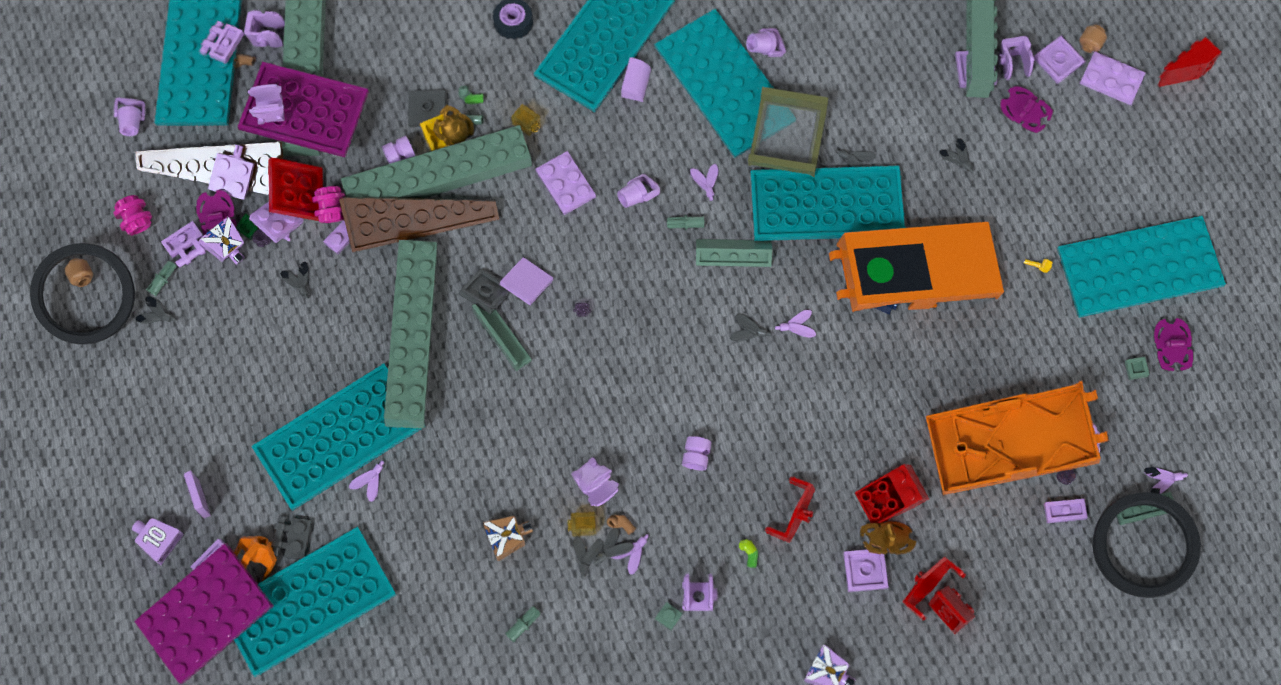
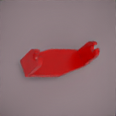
(799, 514)
(927, 583)

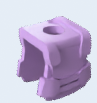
(257, 19)
(1022, 48)
(268, 103)
(594, 482)
(707, 589)

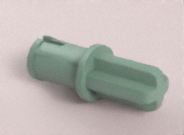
(685, 222)
(161, 278)
(523, 623)

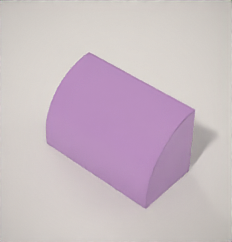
(636, 80)

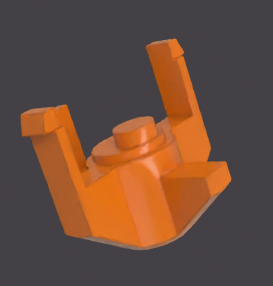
(257, 550)

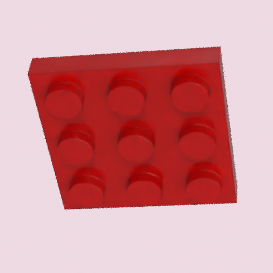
(293, 187)

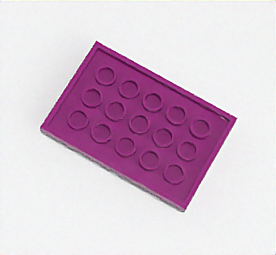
(316, 110)
(203, 613)

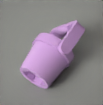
(766, 42)
(129, 115)
(635, 191)

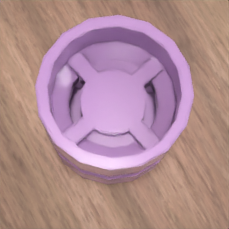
(398, 151)
(696, 453)

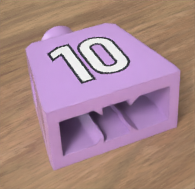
(156, 538)

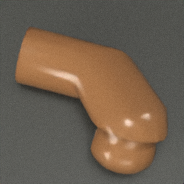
(243, 59)
(621, 521)

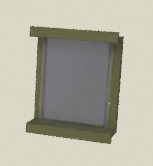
(788, 131)

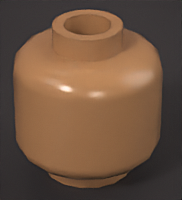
(1093, 38)
(78, 272)

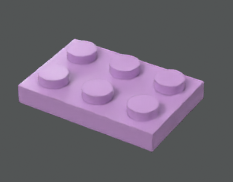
(1112, 78)
(565, 183)

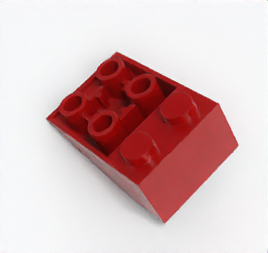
(1191, 64)
(892, 494)

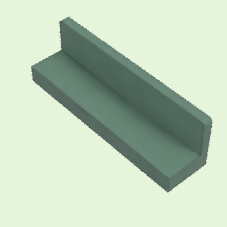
(733, 253)
(503, 337)

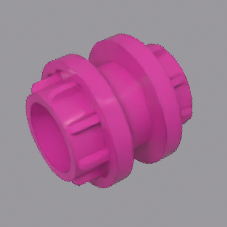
(329, 204)
(131, 212)

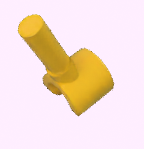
(1045, 266)

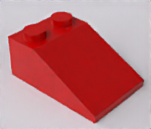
(951, 609)

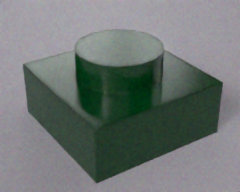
(246, 227)

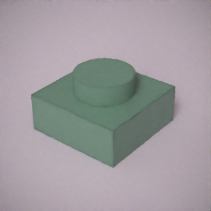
(1137, 368)
(668, 616)

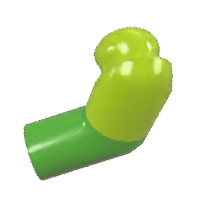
(748, 546)

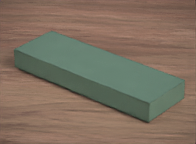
(1140, 513)

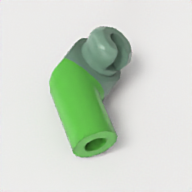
(468, 97)

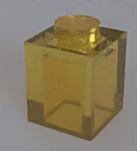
(527, 119)
(582, 524)

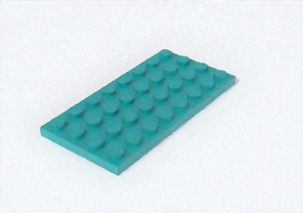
(599, 46)
(717, 77)
(194, 85)
(827, 205)
(1140, 266)
(331, 440)
(314, 600)

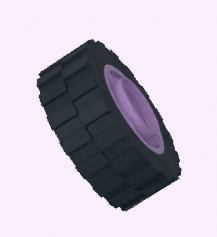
(515, 27)

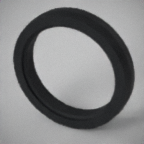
(61, 254)
(1182, 517)

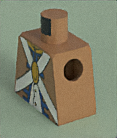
(506, 535)

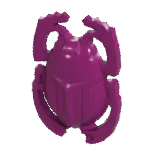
(1025, 109)
(214, 210)
(1173, 344)

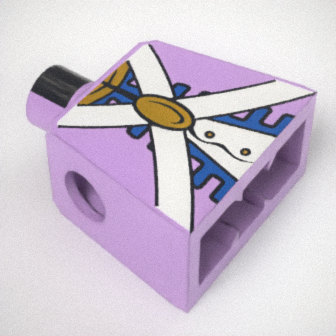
(223, 242)
(829, 669)

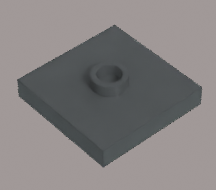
(424, 105)
(484, 291)

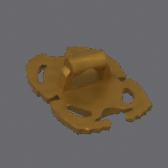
(453, 126)
(888, 536)

